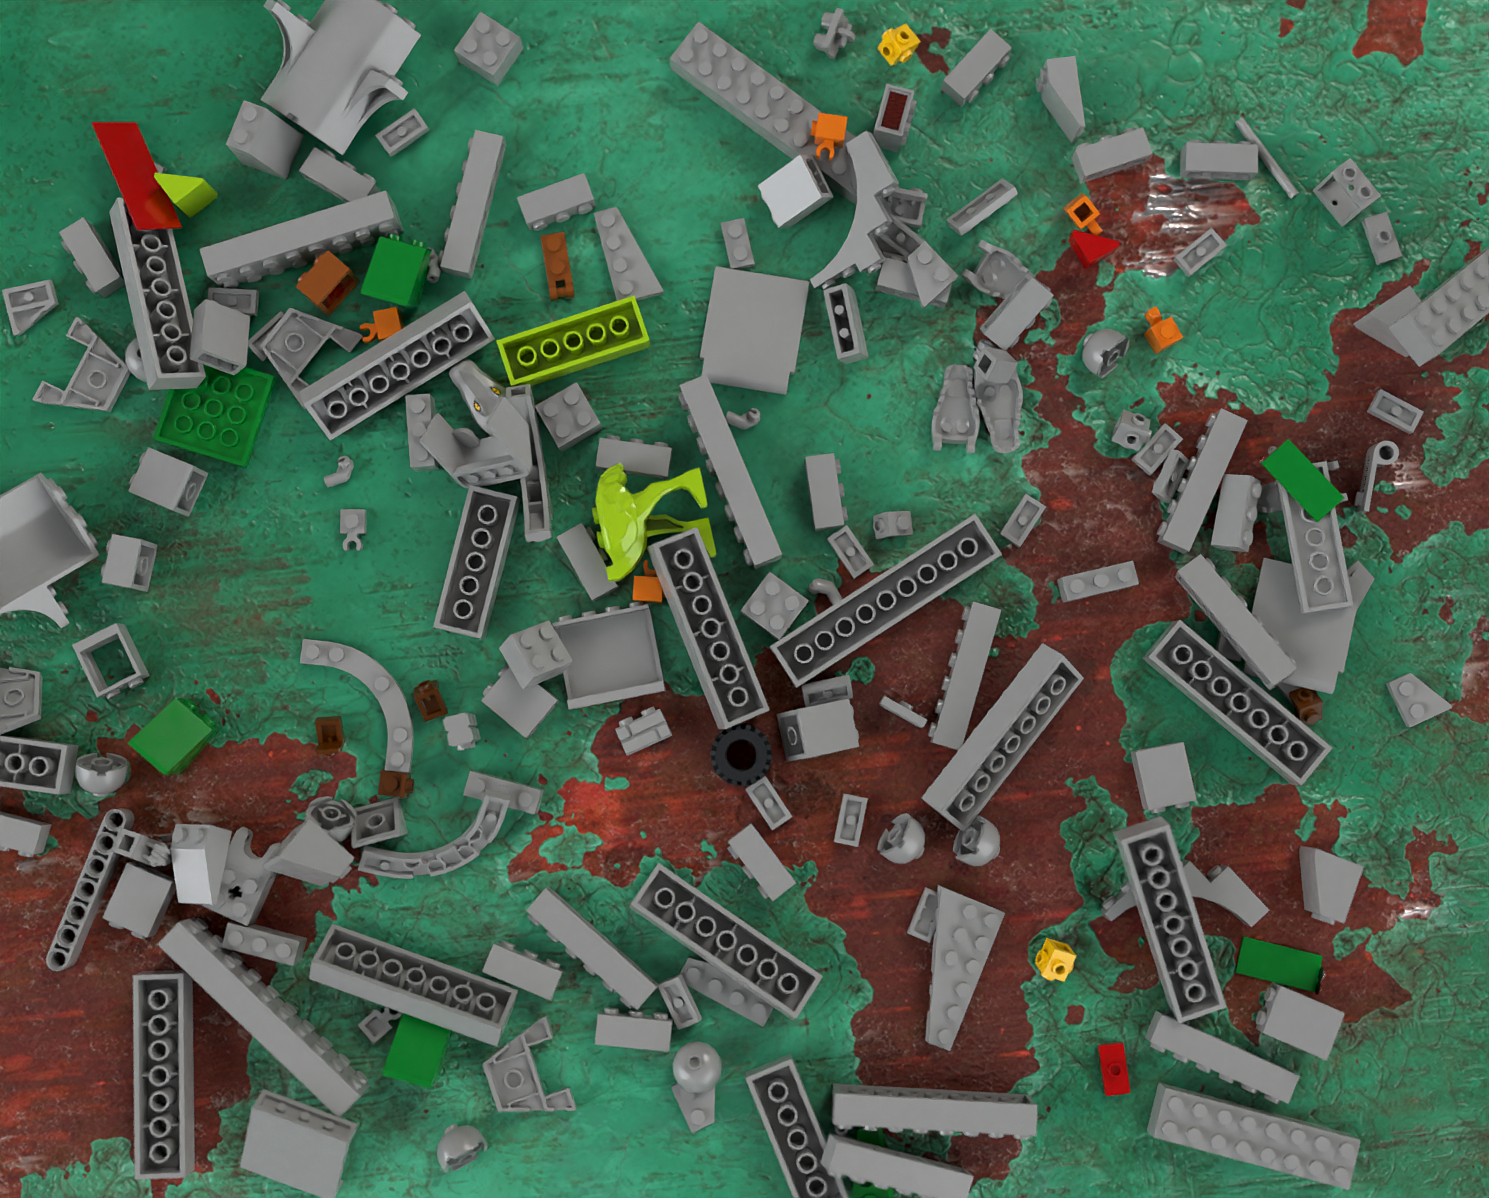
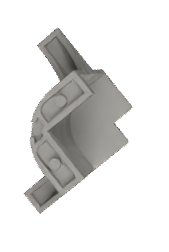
(339, 66)
(38, 546)

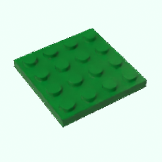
(217, 416)

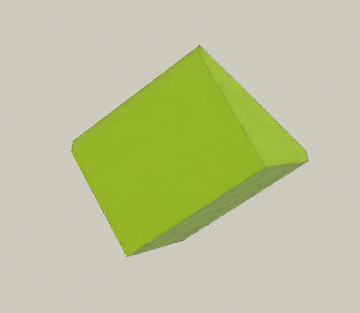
(186, 192)

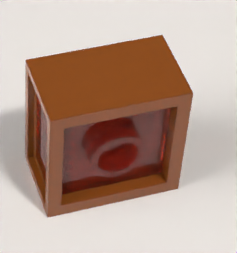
(327, 283)

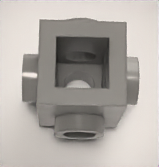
(1131, 430)

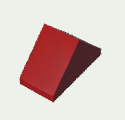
(1091, 247)

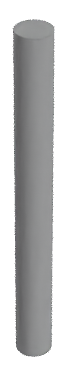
(1267, 158)

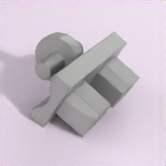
(837, 35)

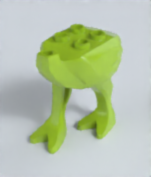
(628, 522)

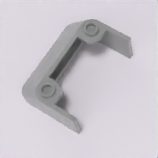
(484, 460)

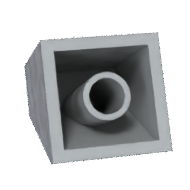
(264, 140)
(1377, 321)
(167, 481)
(818, 730)
(310, 856)
(1327, 884)
(1299, 1021)

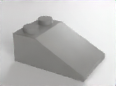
(1062, 94)
(199, 862)

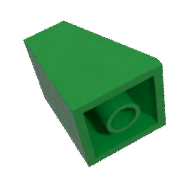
(397, 271)
(175, 737)
(417, 1051)

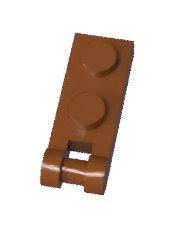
(557, 265)

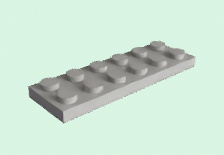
(1316, 555)

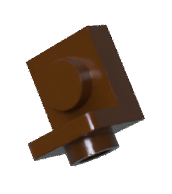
(430, 700)
(395, 784)

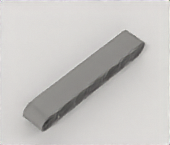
(82, 897)

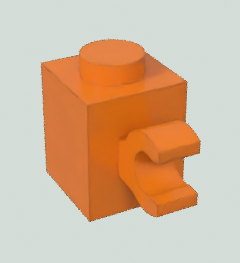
(828, 133)
(1083, 213)
(386, 324)
(1162, 333)
(648, 587)

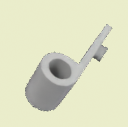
(1376, 456)

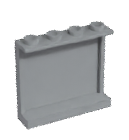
(611, 655)
(297, 1144)

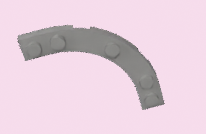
(384, 688)
(446, 857)

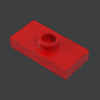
(1113, 1068)

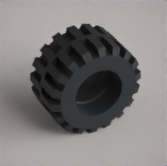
(731, 774)

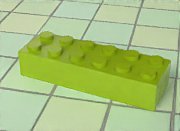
(574, 343)

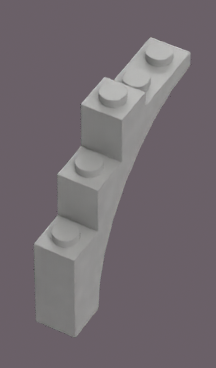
(860, 248)
(535, 491)
(1220, 887)

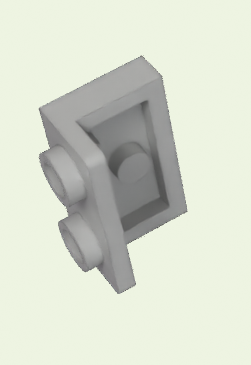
(906, 205)

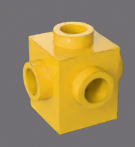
(898, 44)
(1055, 960)

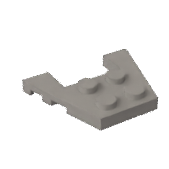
(297, 341)
(96, 379)
(19, 698)
(516, 1079)

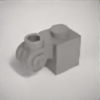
(993, 362)
(142, 849)

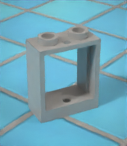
(1336, 188)
(86, 646)

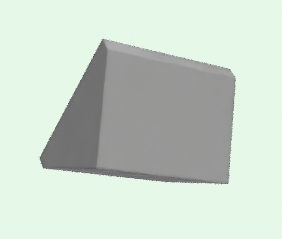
(378, 822)

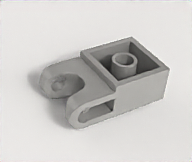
(244, 871)

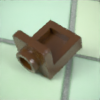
(1307, 705)
(329, 735)

